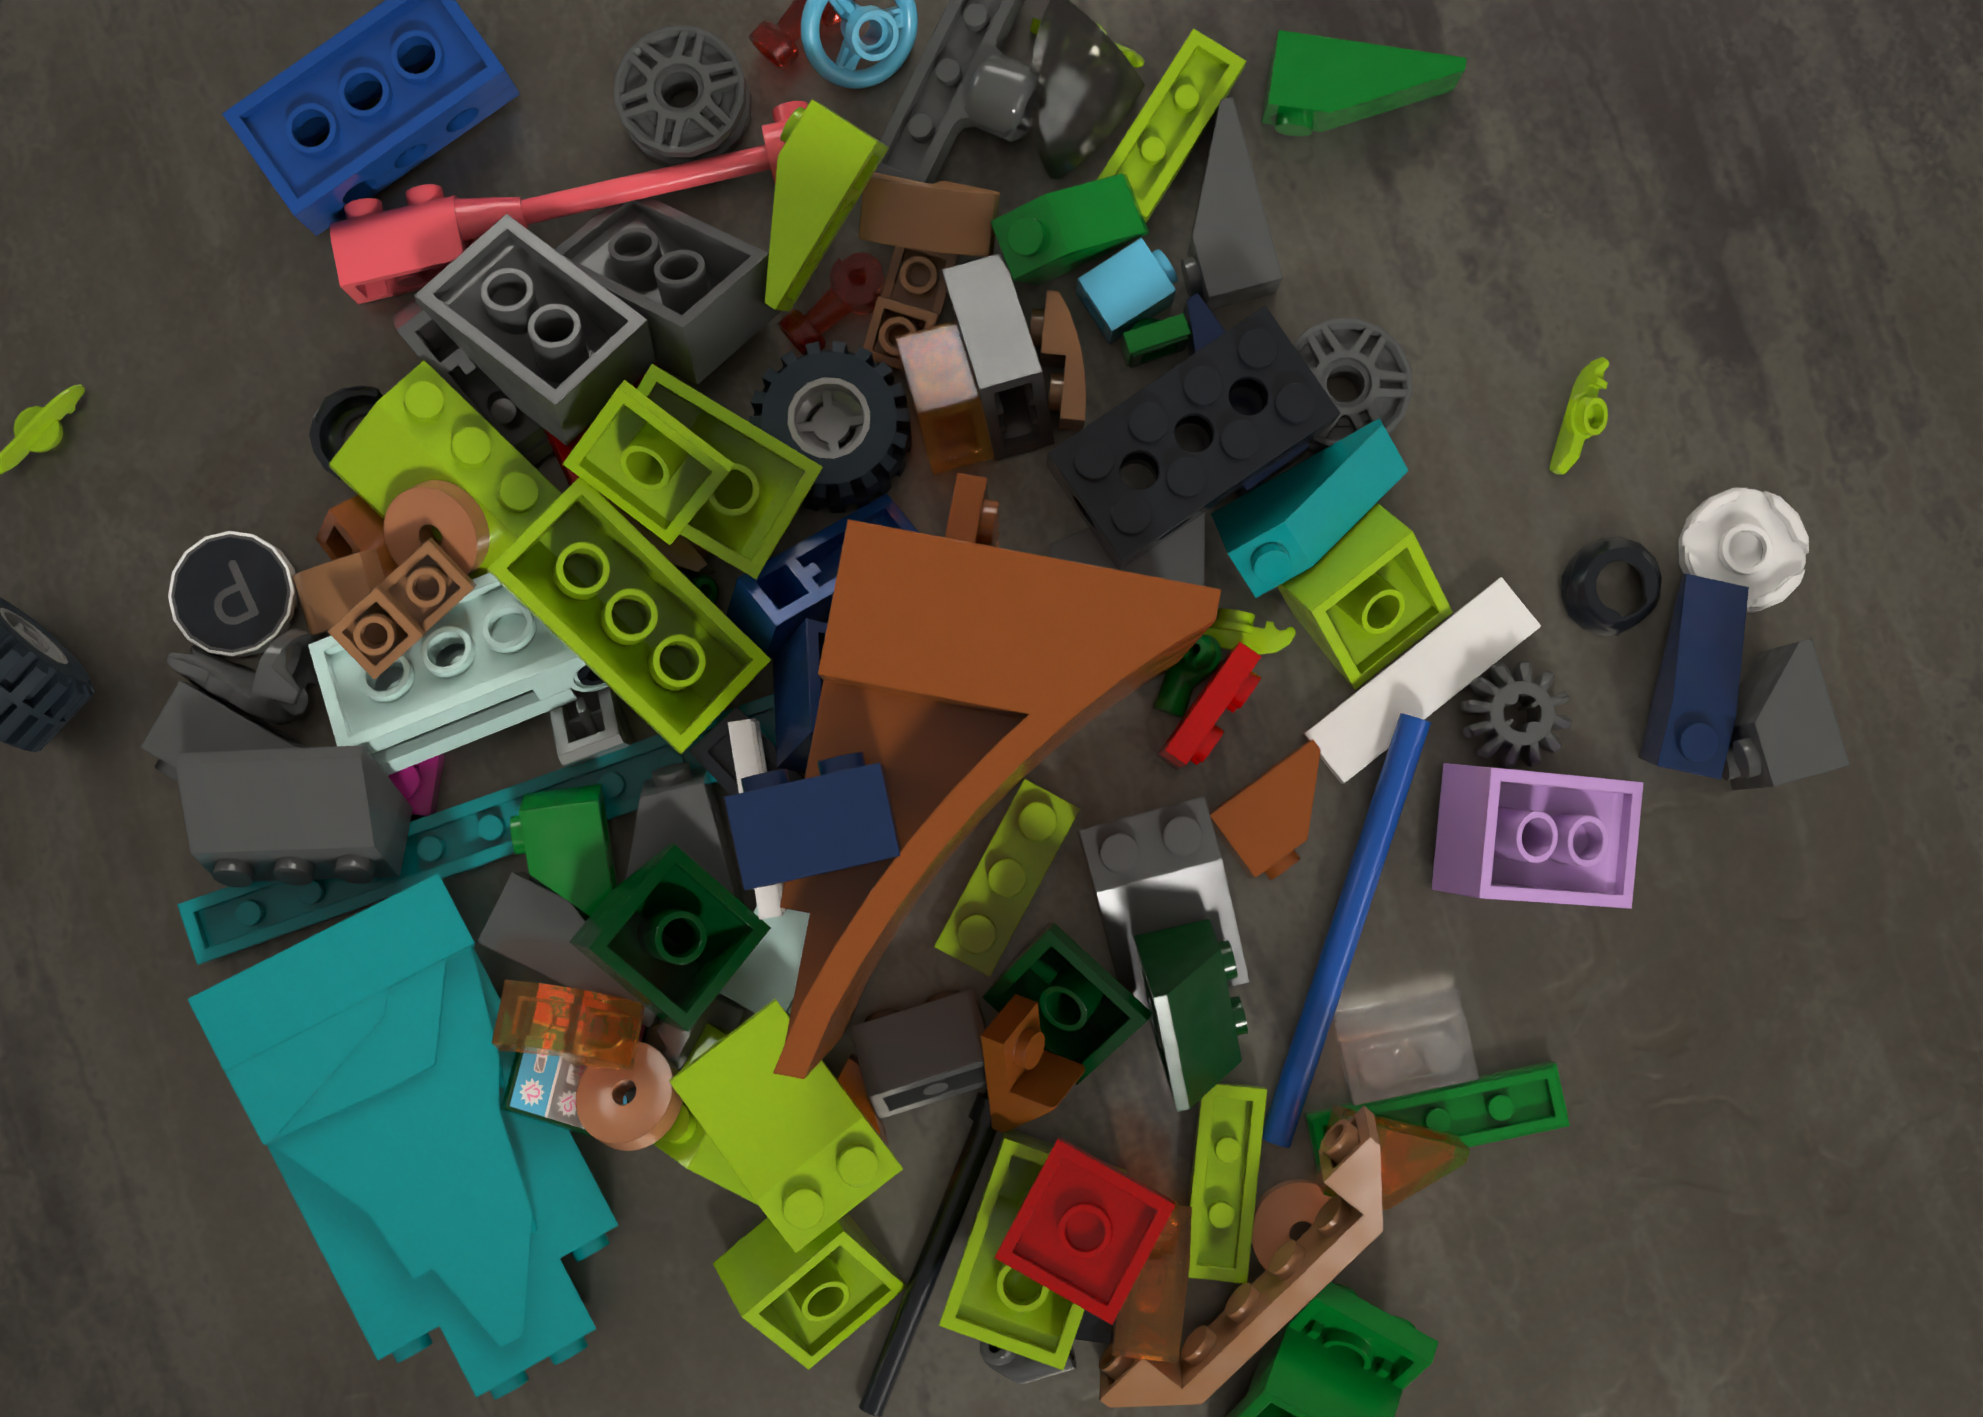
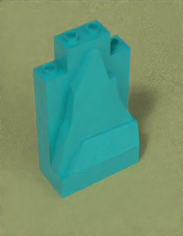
(386, 1118)

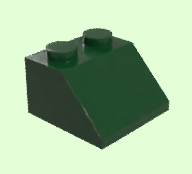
(671, 936)
(1079, 1002)
(1191, 1007)

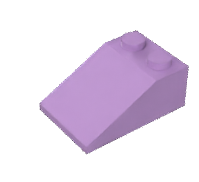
(1537, 836)

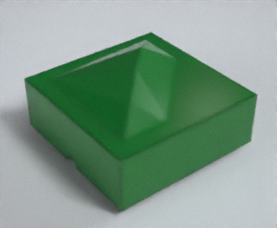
(1154, 339)

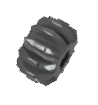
(1524, 738)

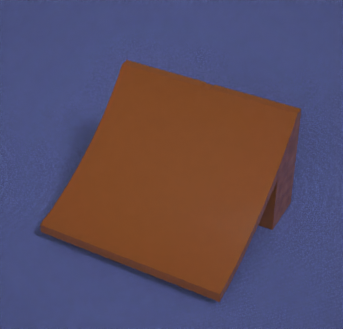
(960, 681)

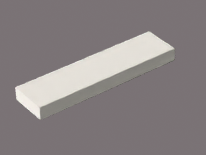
(1422, 678)

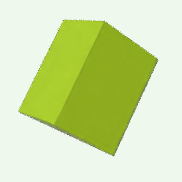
(648, 463)

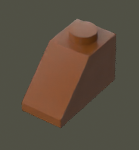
(1271, 814)

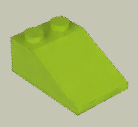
(758, 495)
(787, 1138)
(990, 1297)

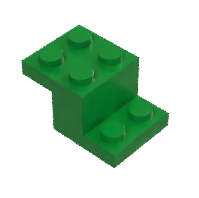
(1337, 1361)

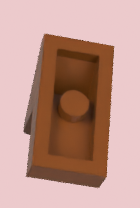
(1019, 1072)

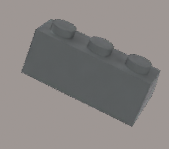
(293, 815)

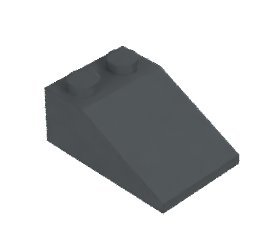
(681, 275)
(539, 327)
(1155, 876)

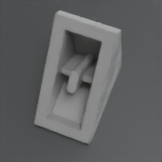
(590, 727)

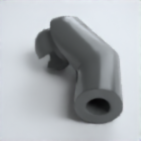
(1020, 1368)

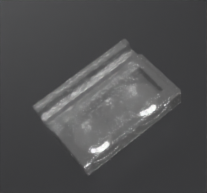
(1404, 1045)

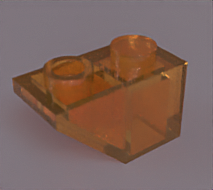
(944, 397)

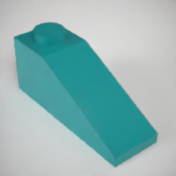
(1308, 508)

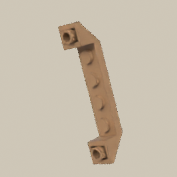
(1294, 1277)

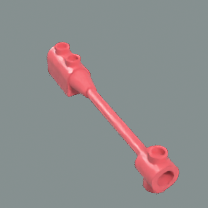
(407, 246)

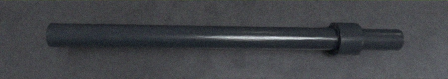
(930, 1259)

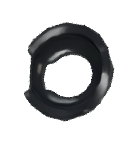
(334, 418)
(1580, 578)

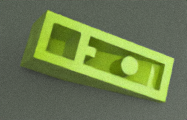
(815, 188)

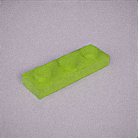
(1174, 118)
(1007, 877)
(1225, 1181)

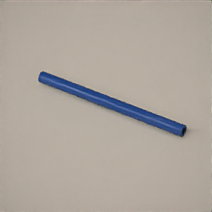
(1345, 930)

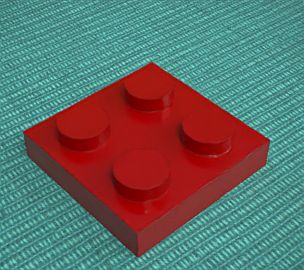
(1226, 689)
(1085, 1230)

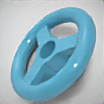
(880, 42)

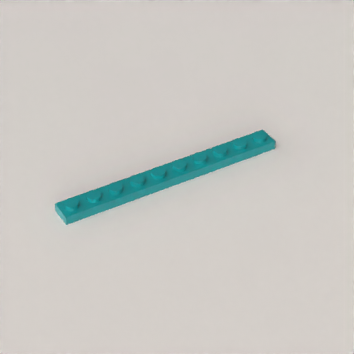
(438, 843)

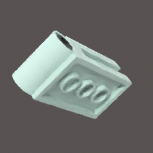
(459, 682)

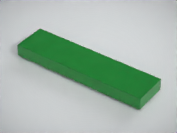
(1476, 1111)

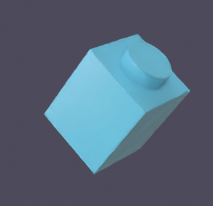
(1127, 289)

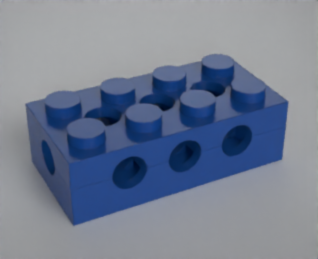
(337, 83)

